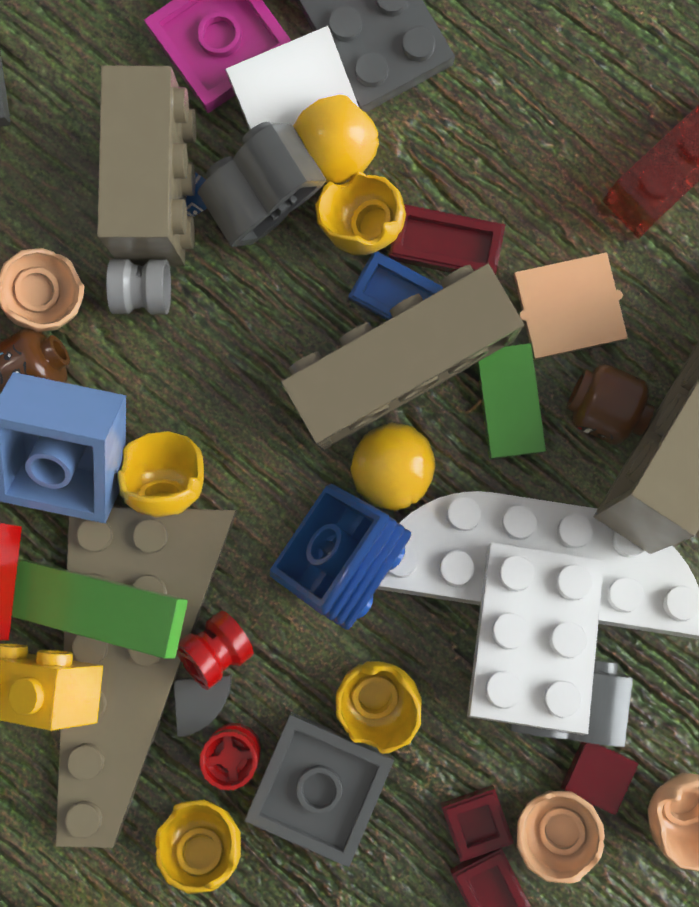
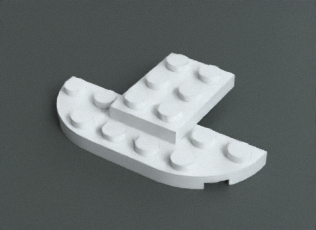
(542, 590)

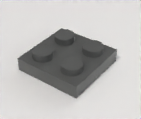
(319, 789)

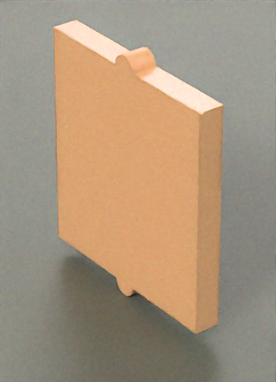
(570, 306)

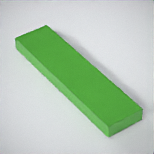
(99, 609)

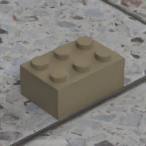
(145, 165)

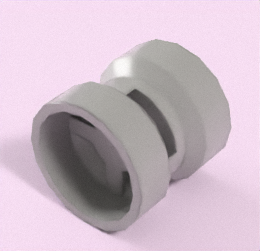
(139, 286)

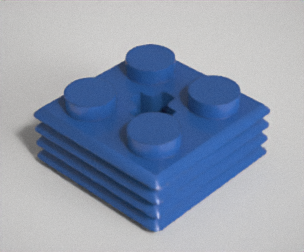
(340, 555)

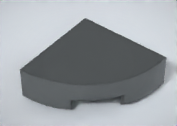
(198, 706)

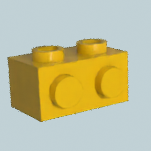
(47, 688)

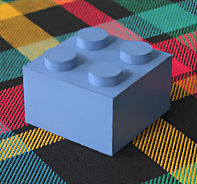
(61, 446)

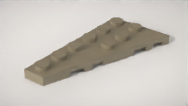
(105, 759)

